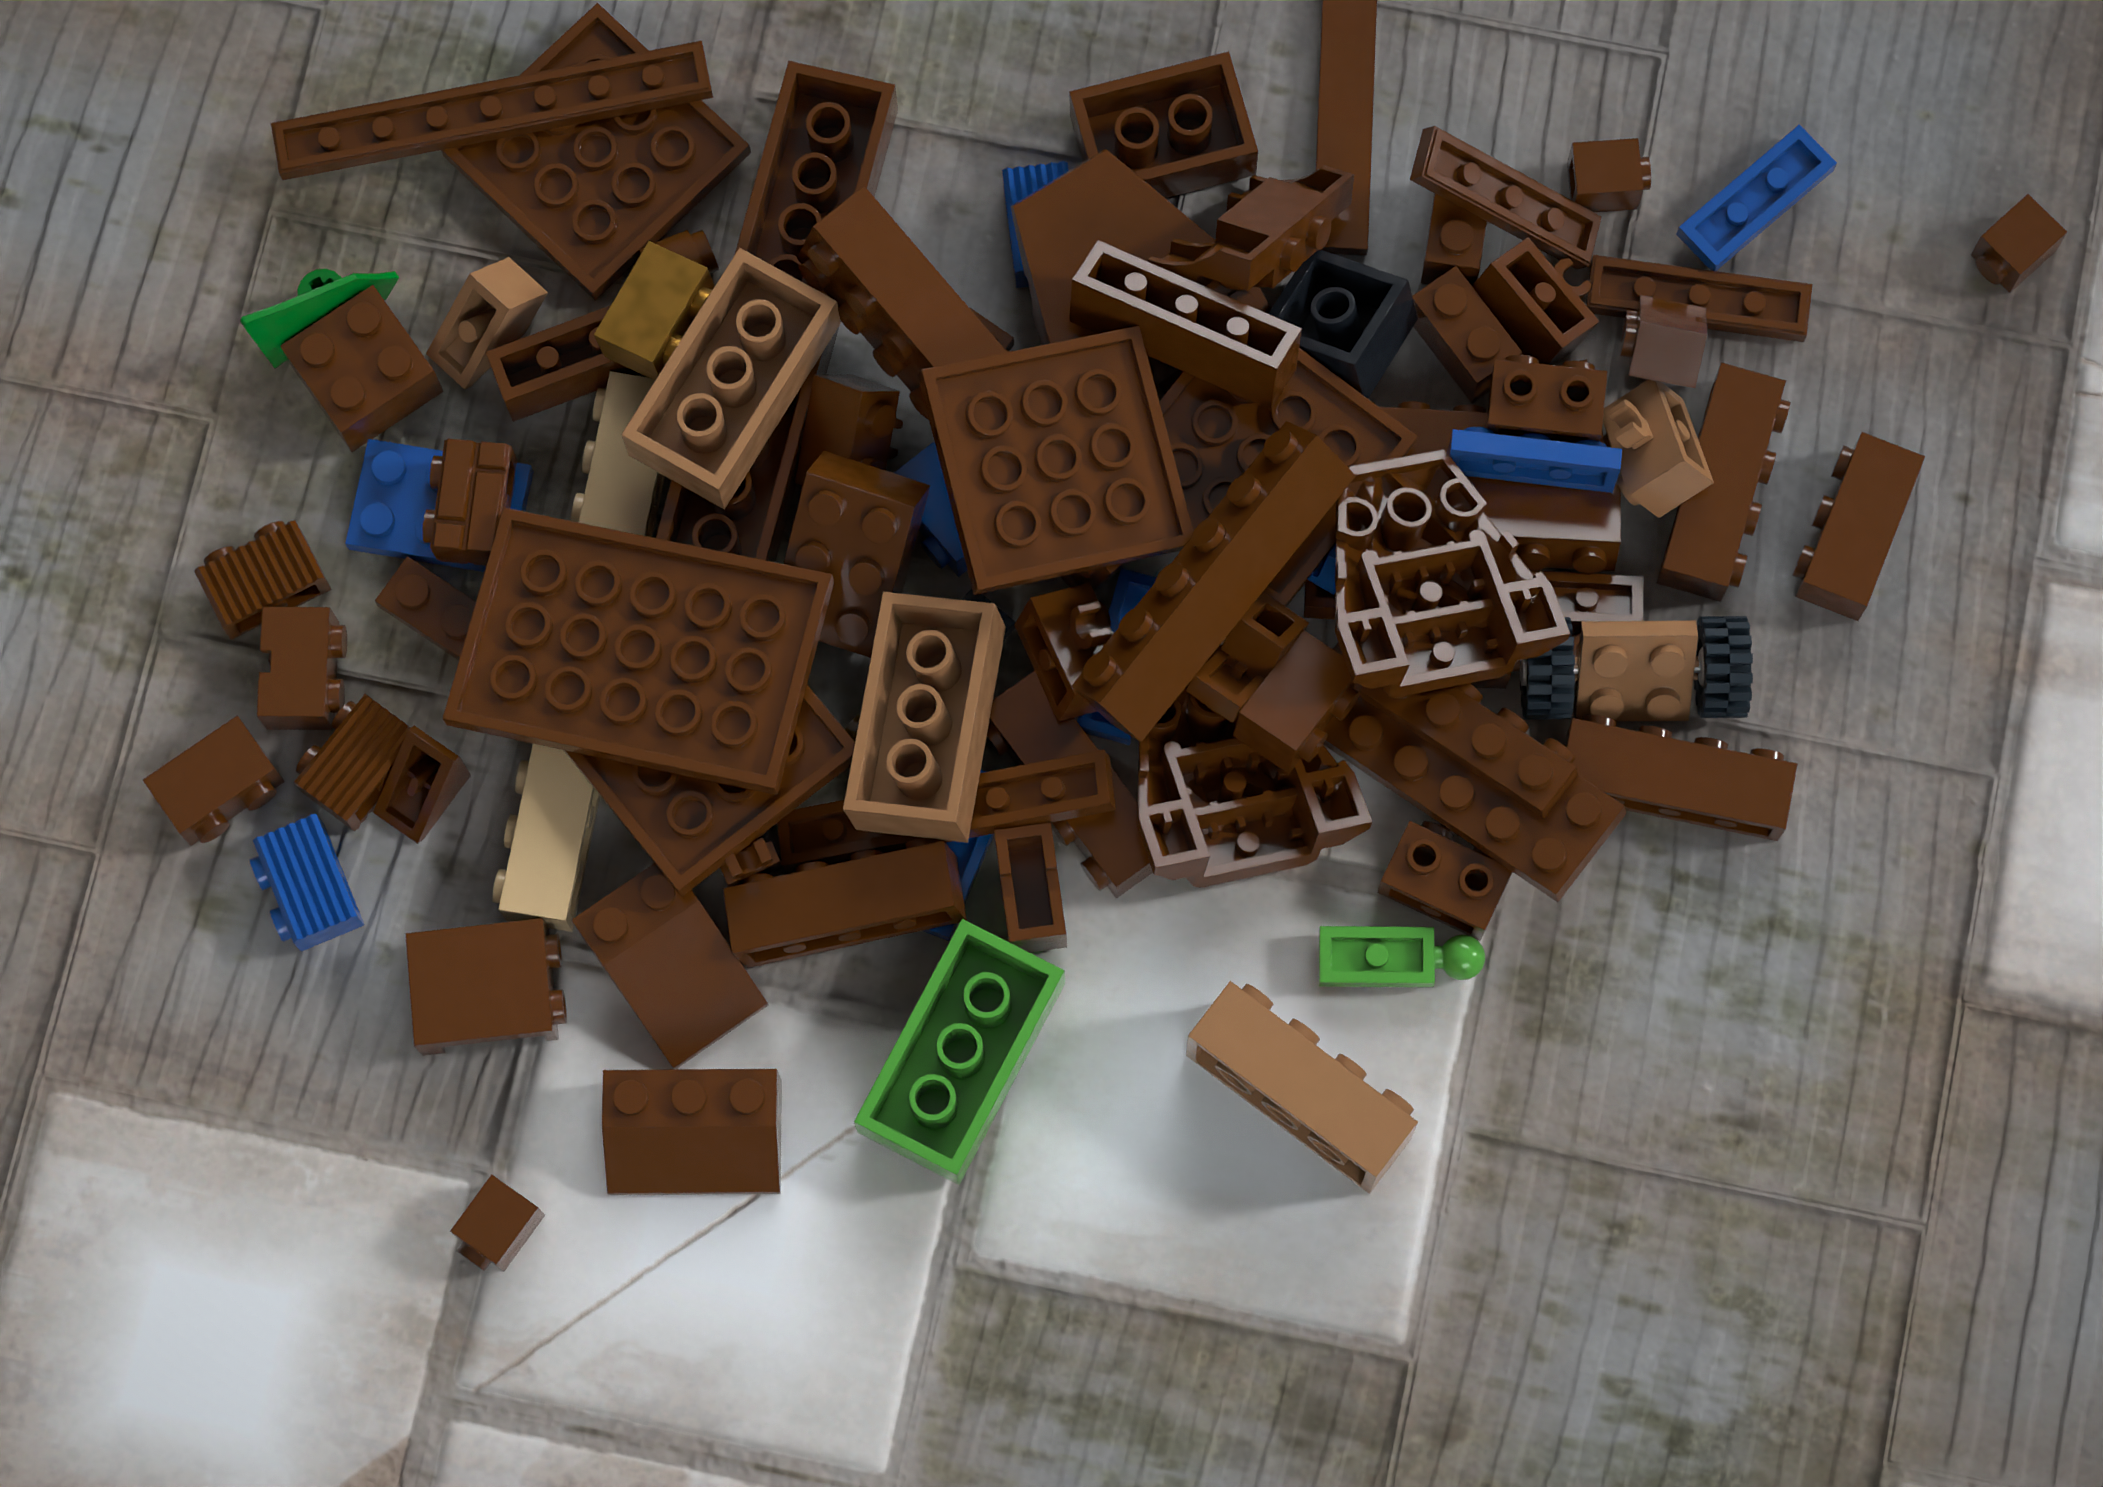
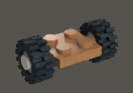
(1643, 671)

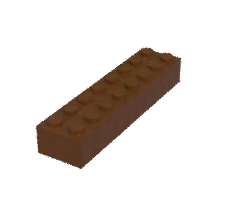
(898, 304)

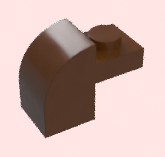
(1247, 656)

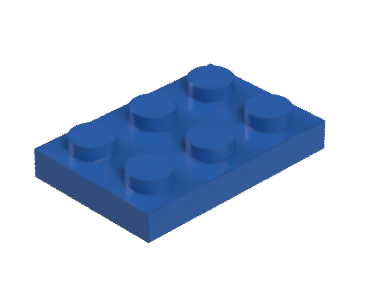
(394, 498)

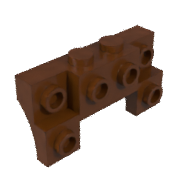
(1265, 231)

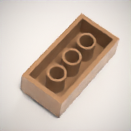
(731, 378)
(925, 717)
(1301, 1085)

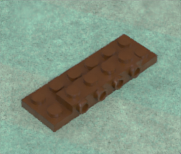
(1481, 779)

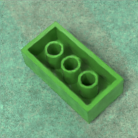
(960, 1051)

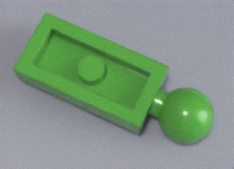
(1393, 956)

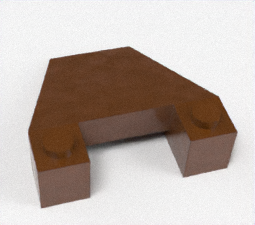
(1091, 204)

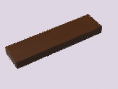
(1505, 197)
(1731, 300)

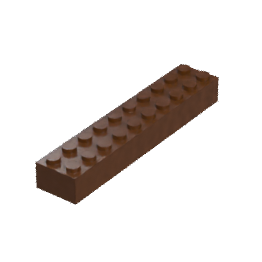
(819, 151)

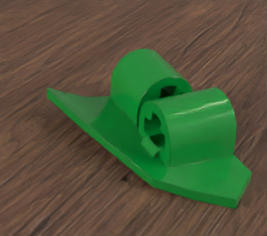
(317, 296)

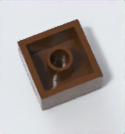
(362, 368)

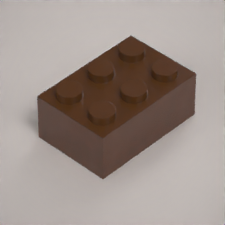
(1170, 125)
(862, 532)

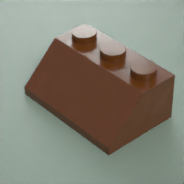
(692, 1131)

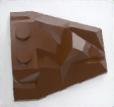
(1431, 583)
(1227, 812)

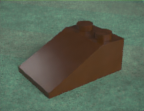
(670, 964)

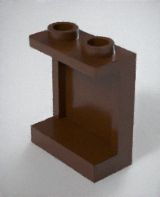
(484, 984)

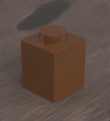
(1608, 174)
(2017, 244)
(496, 1225)

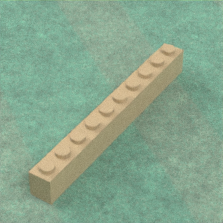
(557, 802)

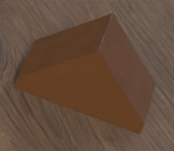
(420, 785)

